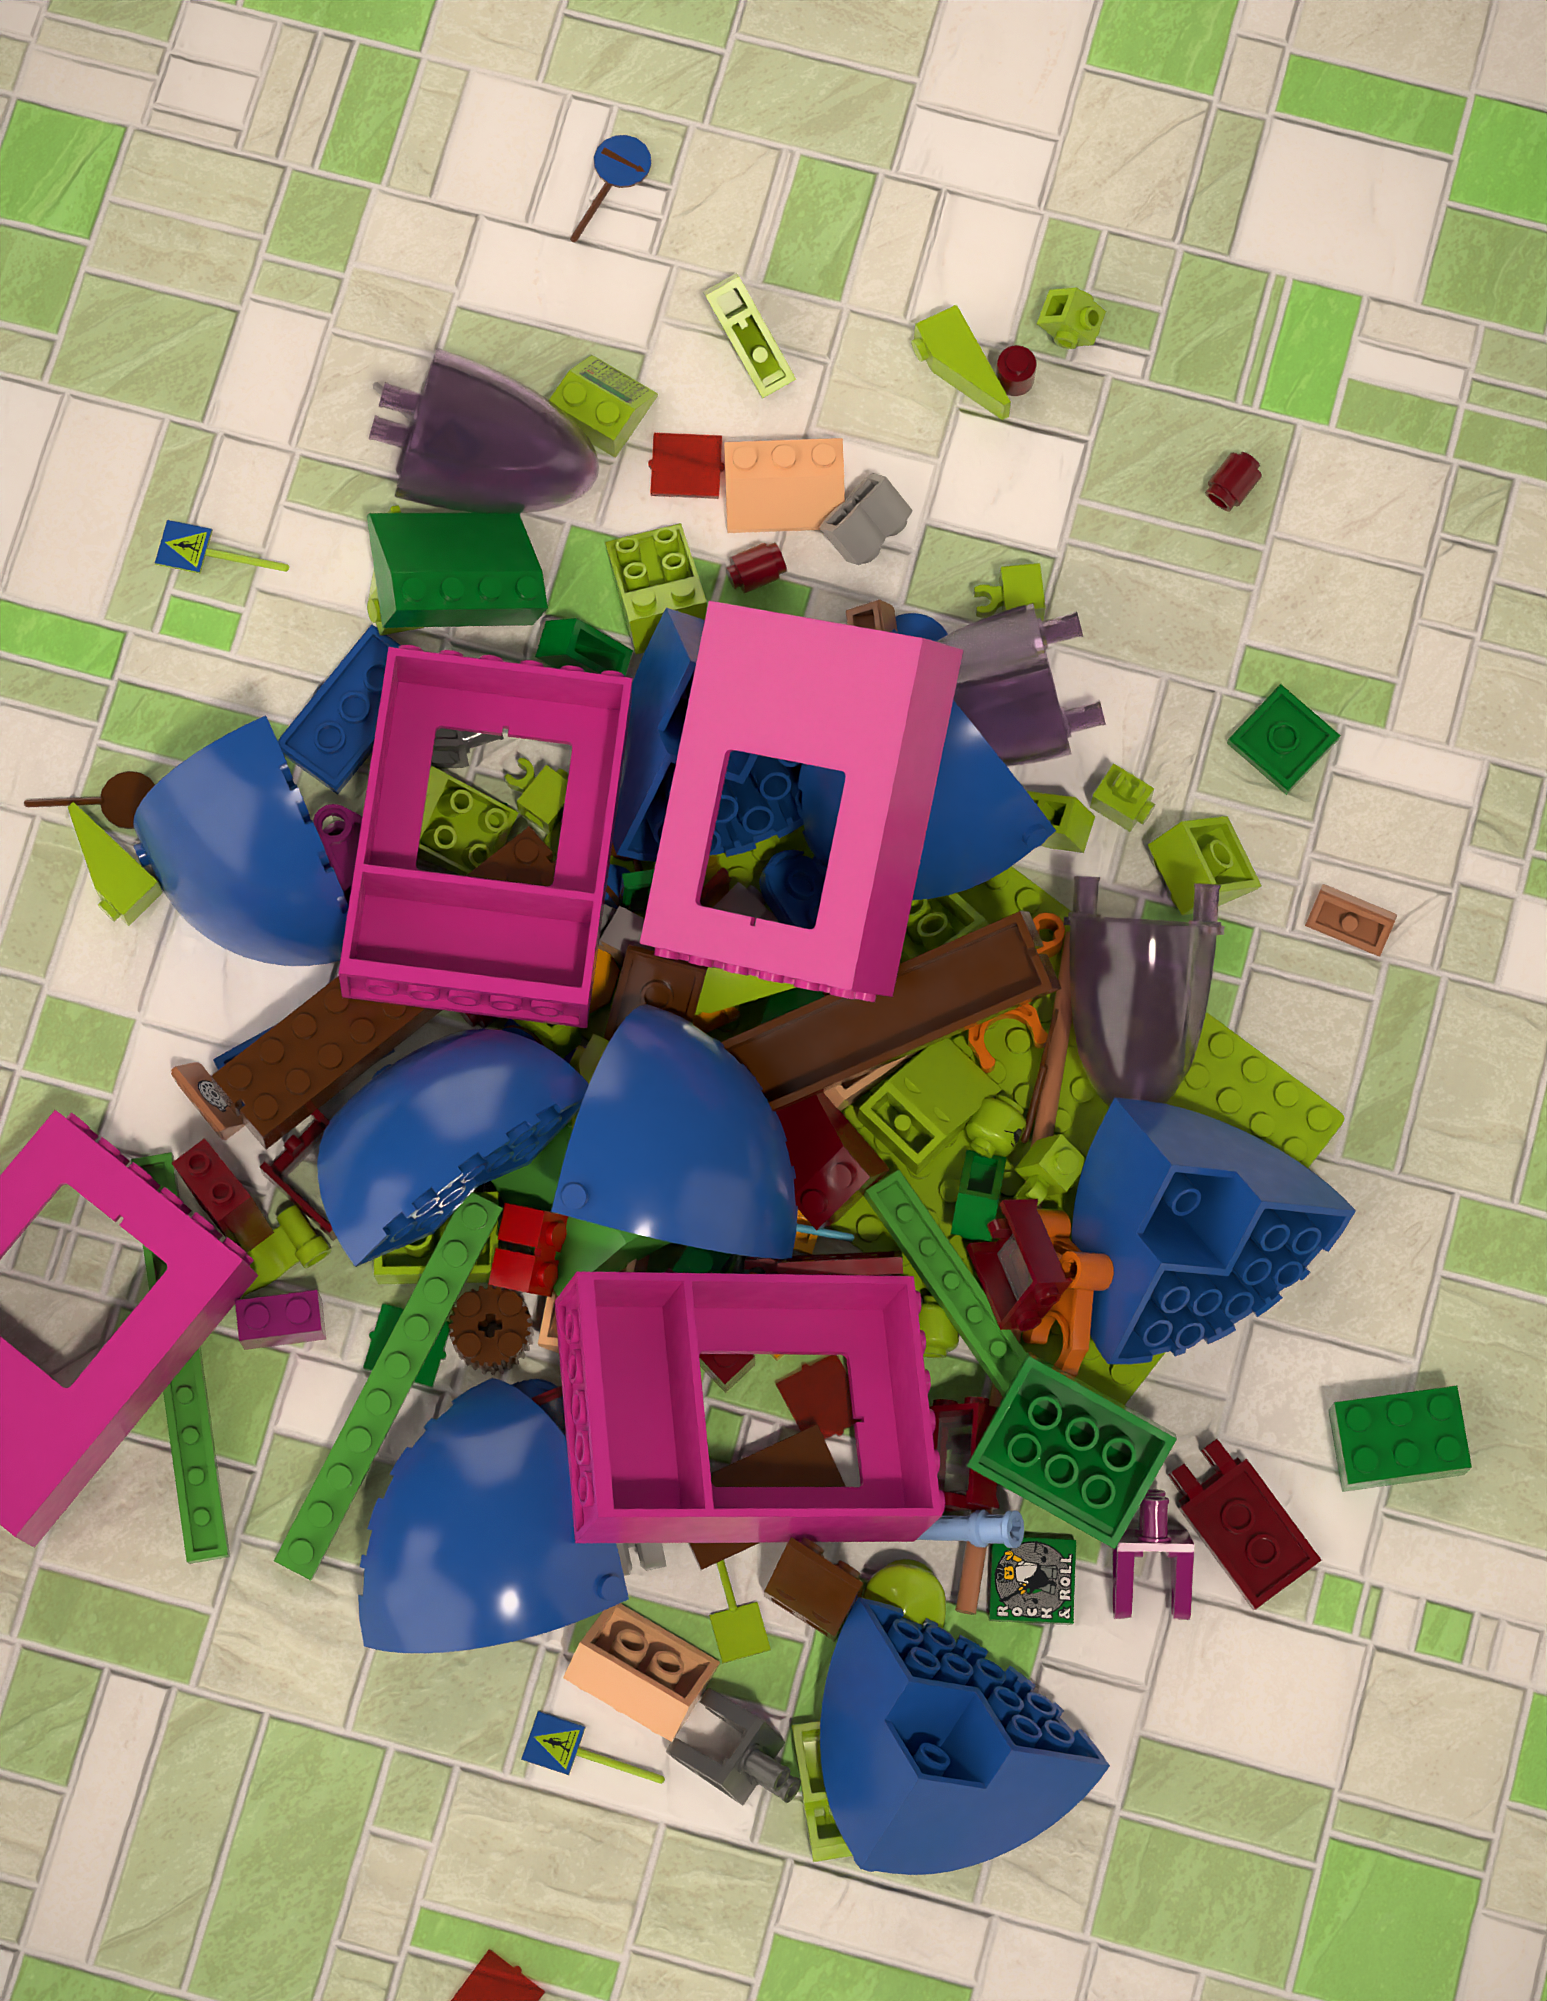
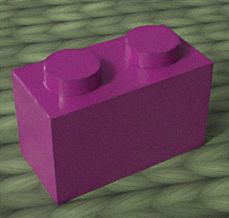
(280, 1319)

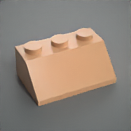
(782, 484)
(641, 1670)

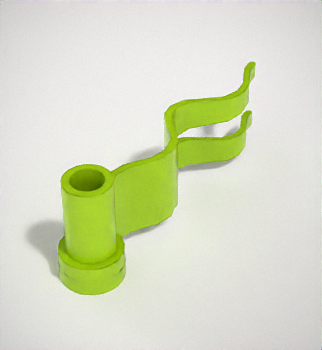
(288, 1245)

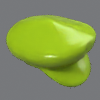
(909, 1587)

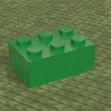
(1399, 1438)

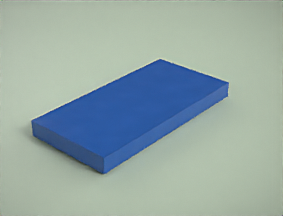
(339, 721)

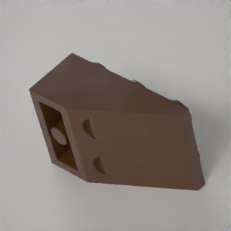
(814, 1587)

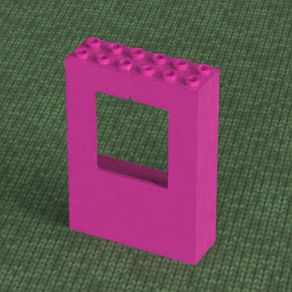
(828, 701)
(471, 938)
(640, 1414)
(60, 1435)

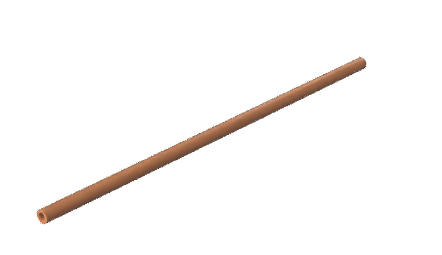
(1043, 1127)

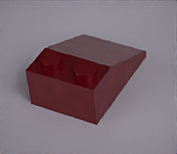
(829, 1160)

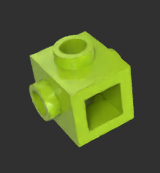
(1071, 317)

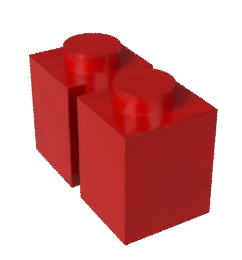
(524, 1271)

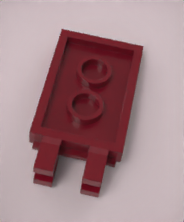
(832, 1264)
(1243, 1526)

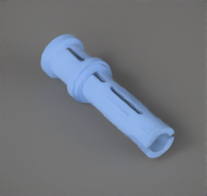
(979, 1529)

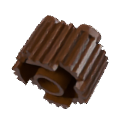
(487, 1306)

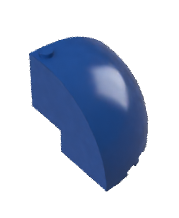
(758, 790)
(976, 820)
(243, 853)
(436, 1131)
(679, 1145)
(1194, 1226)
(481, 1534)
(940, 1750)

